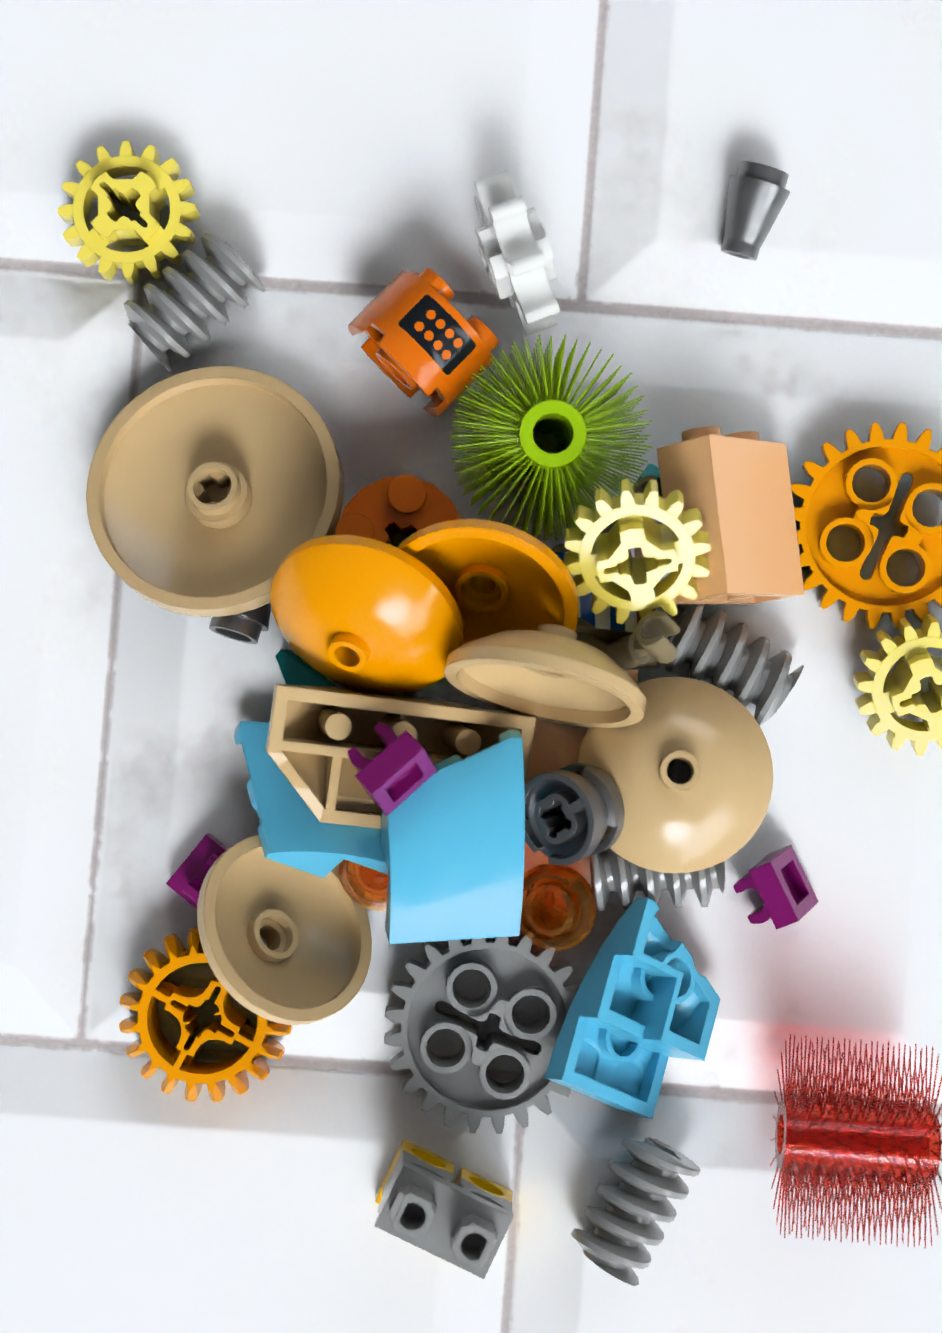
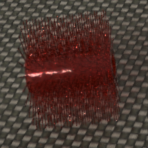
(857, 1141)

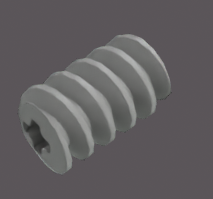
(191, 299)
(731, 662)
(614, 874)
(634, 1206)

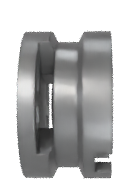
(571, 813)

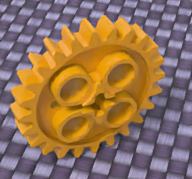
(833, 503)

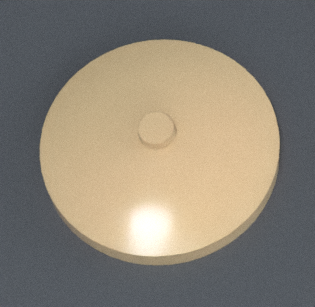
(212, 488)

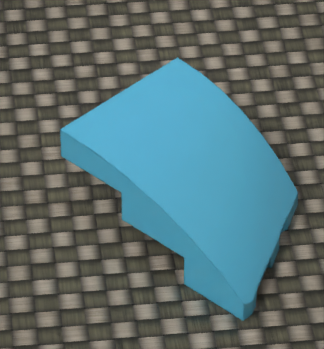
(289, 827)
(459, 849)
(634, 1014)

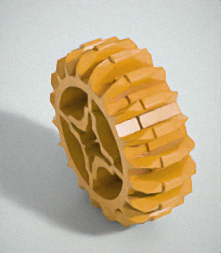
(179, 1002)

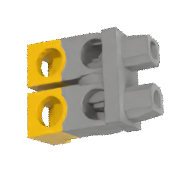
(448, 1219)

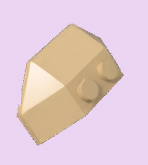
(319, 724)

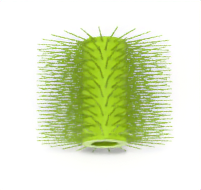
(549, 413)

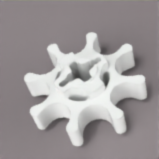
(516, 252)

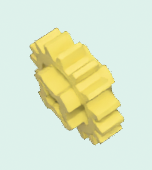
(143, 192)
(666, 548)
(901, 688)

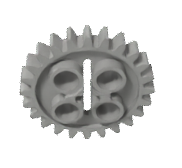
(462, 1079)

